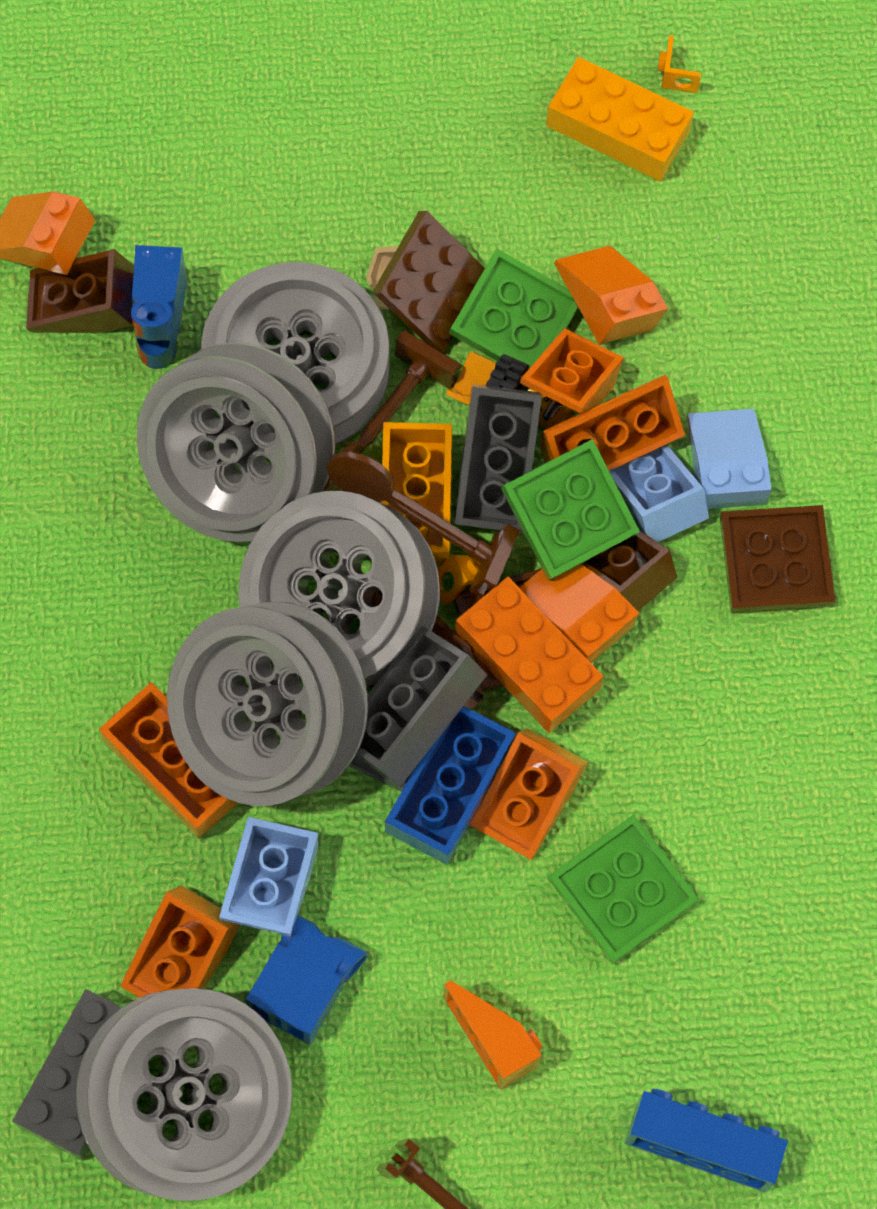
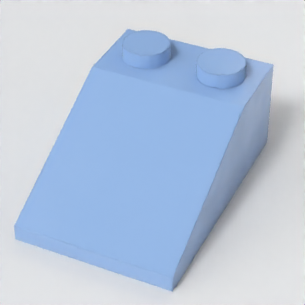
(729, 458)
(661, 493)
(270, 876)

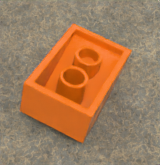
(44, 230)
(611, 294)
(574, 372)
(582, 608)
(528, 793)
(180, 945)
(497, 1038)

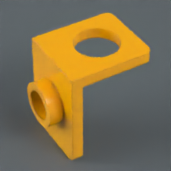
(671, 74)
(474, 371)
(463, 570)

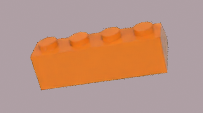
(620, 427)

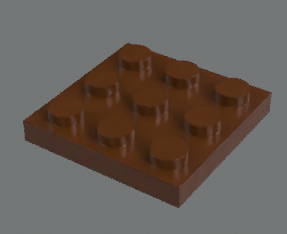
(428, 280)
(777, 558)

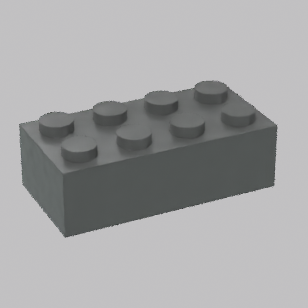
(495, 452)
(415, 704)
(51, 1102)

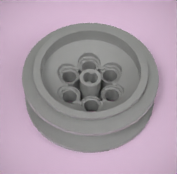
(339, 312)
(202, 482)
(298, 546)
(212, 704)
(245, 1114)

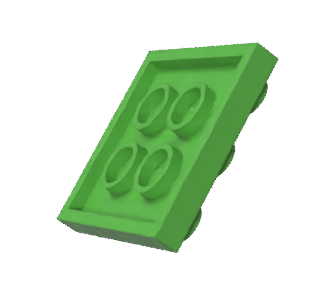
(513, 311)
(570, 509)
(623, 889)

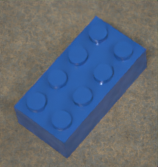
(449, 785)
(706, 1140)

